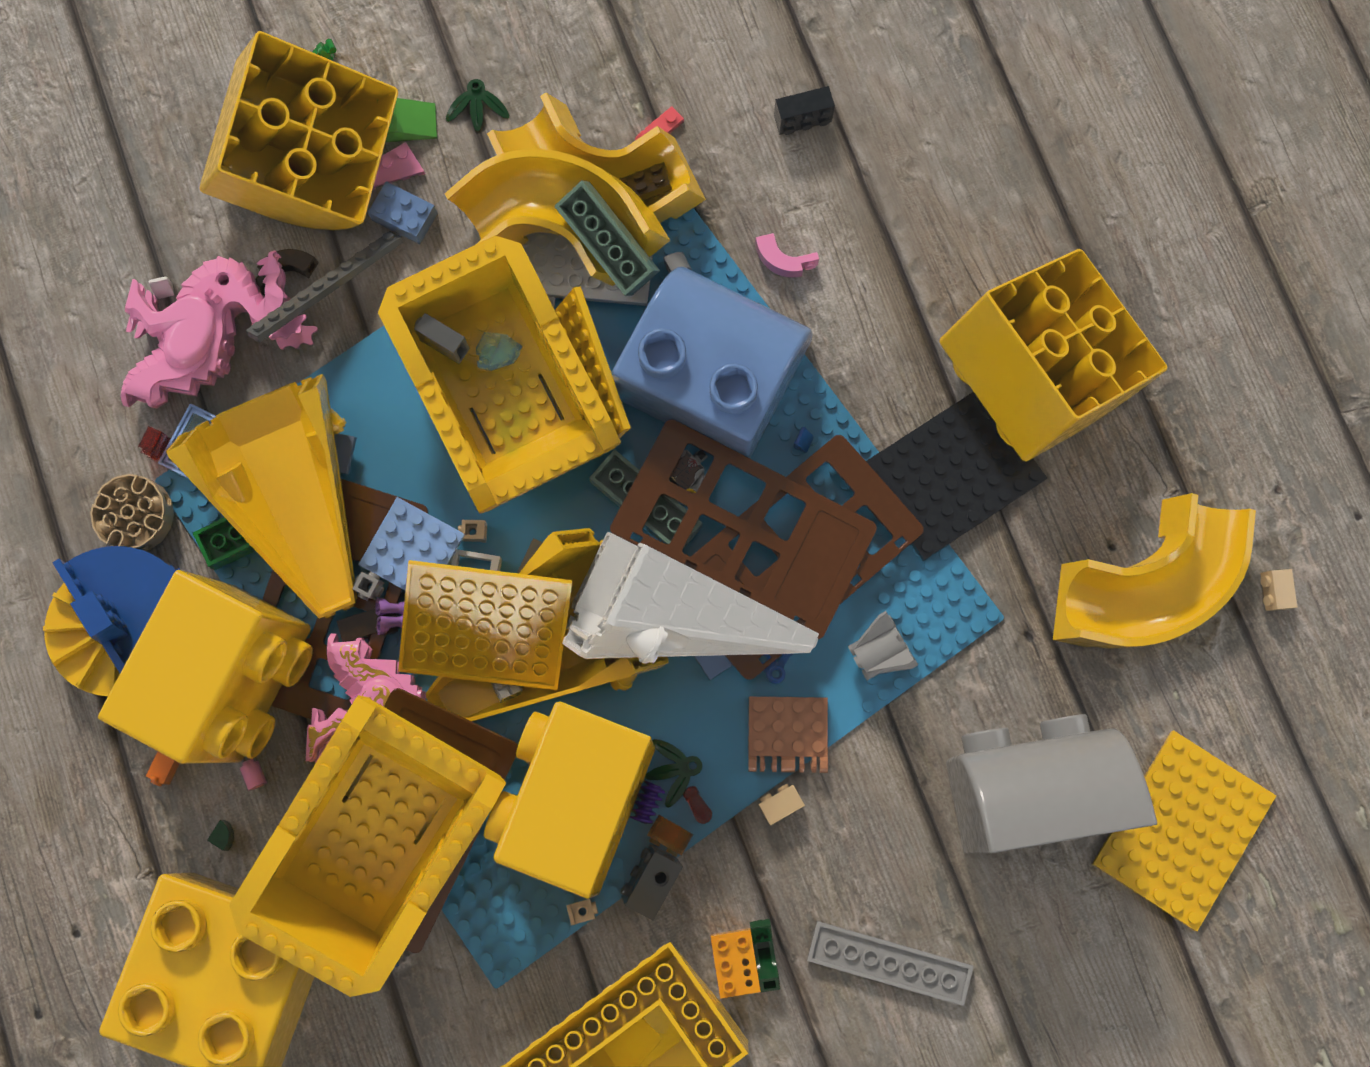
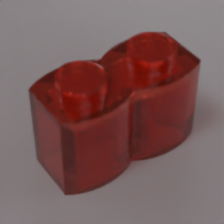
(153, 443)

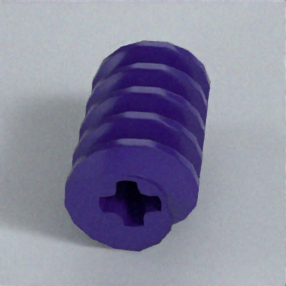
(647, 803)

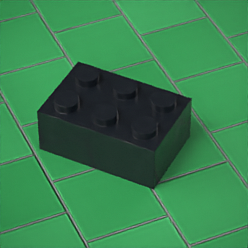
(804, 110)

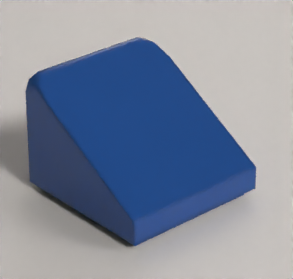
(803, 440)

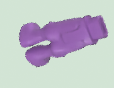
(384, 623)

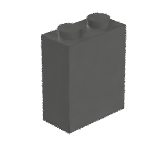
(441, 338)

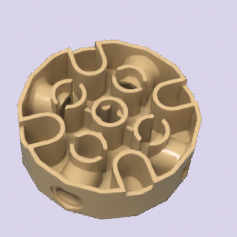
(132, 512)

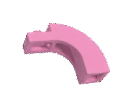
(781, 263)

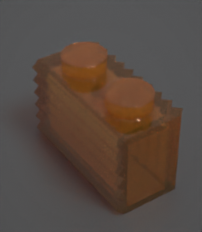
(669, 835)

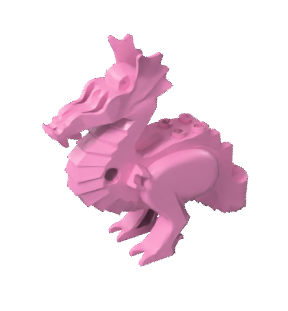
(200, 327)

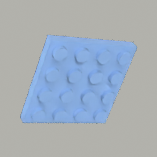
(407, 536)

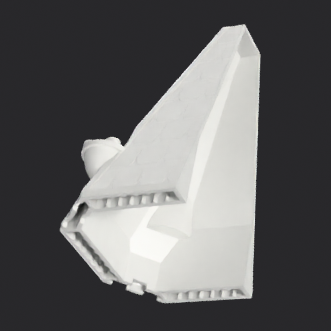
(657, 607)

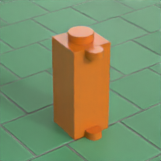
(162, 770)

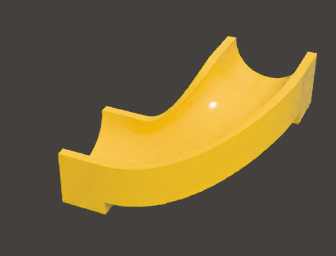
(518, 195)
(1166, 593)

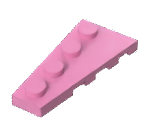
(397, 165)

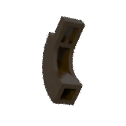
(292, 260)

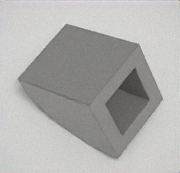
(676, 260)

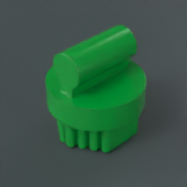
(326, 50)

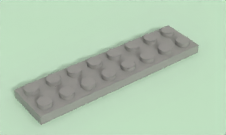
(890, 963)

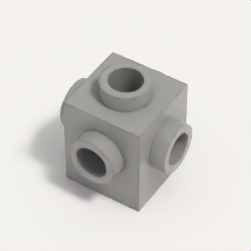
(363, 581)

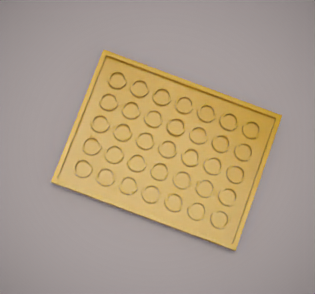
(483, 625)
(1201, 831)

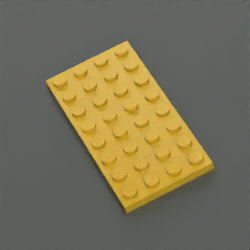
(581, 331)

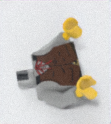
(689, 471)

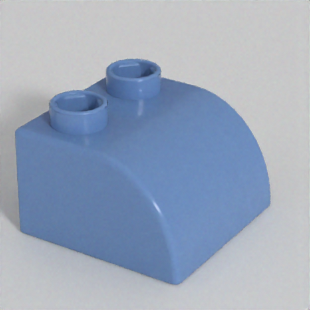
(710, 360)

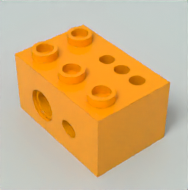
(735, 963)

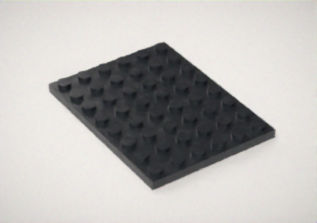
(954, 473)

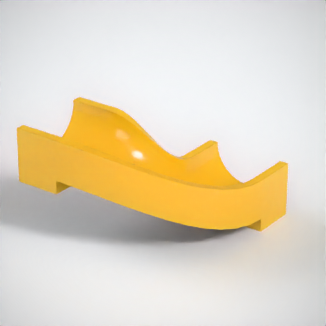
(557, 131)

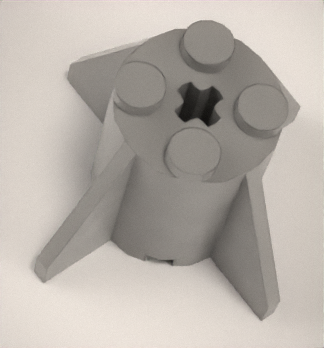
(882, 649)

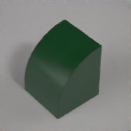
(222, 835)

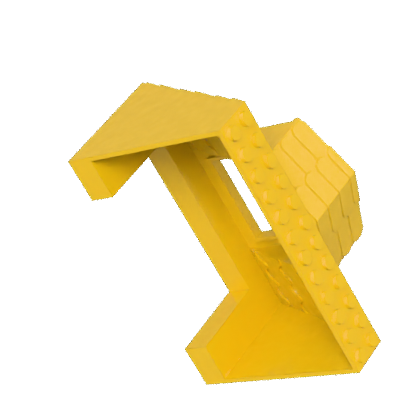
(645, 1019)

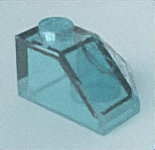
(496, 351)

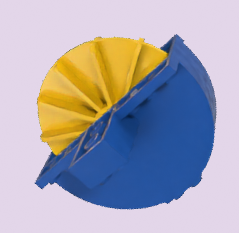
(102, 613)

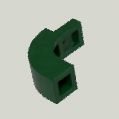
(765, 955)

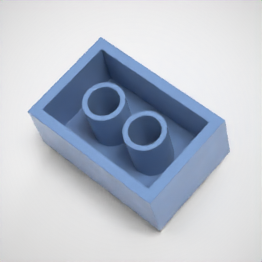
(402, 212)

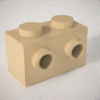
(1278, 590)
(780, 805)

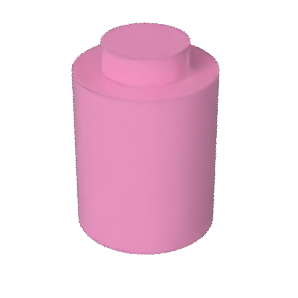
(252, 774)

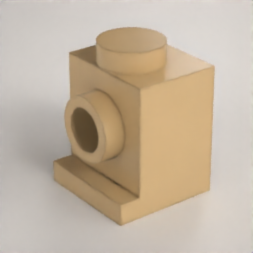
(480, 527)
(574, 915)

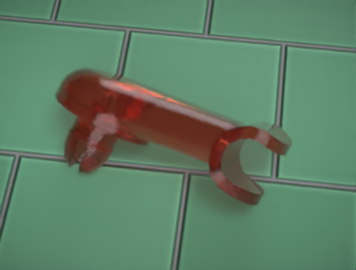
(698, 806)

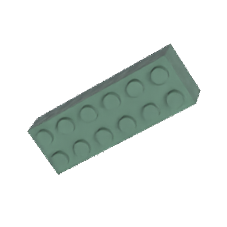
(606, 238)
(615, 479)

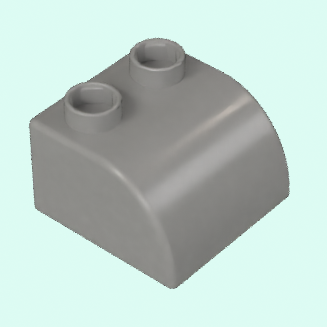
(1048, 788)

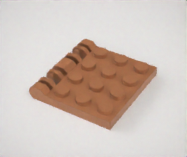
(788, 730)

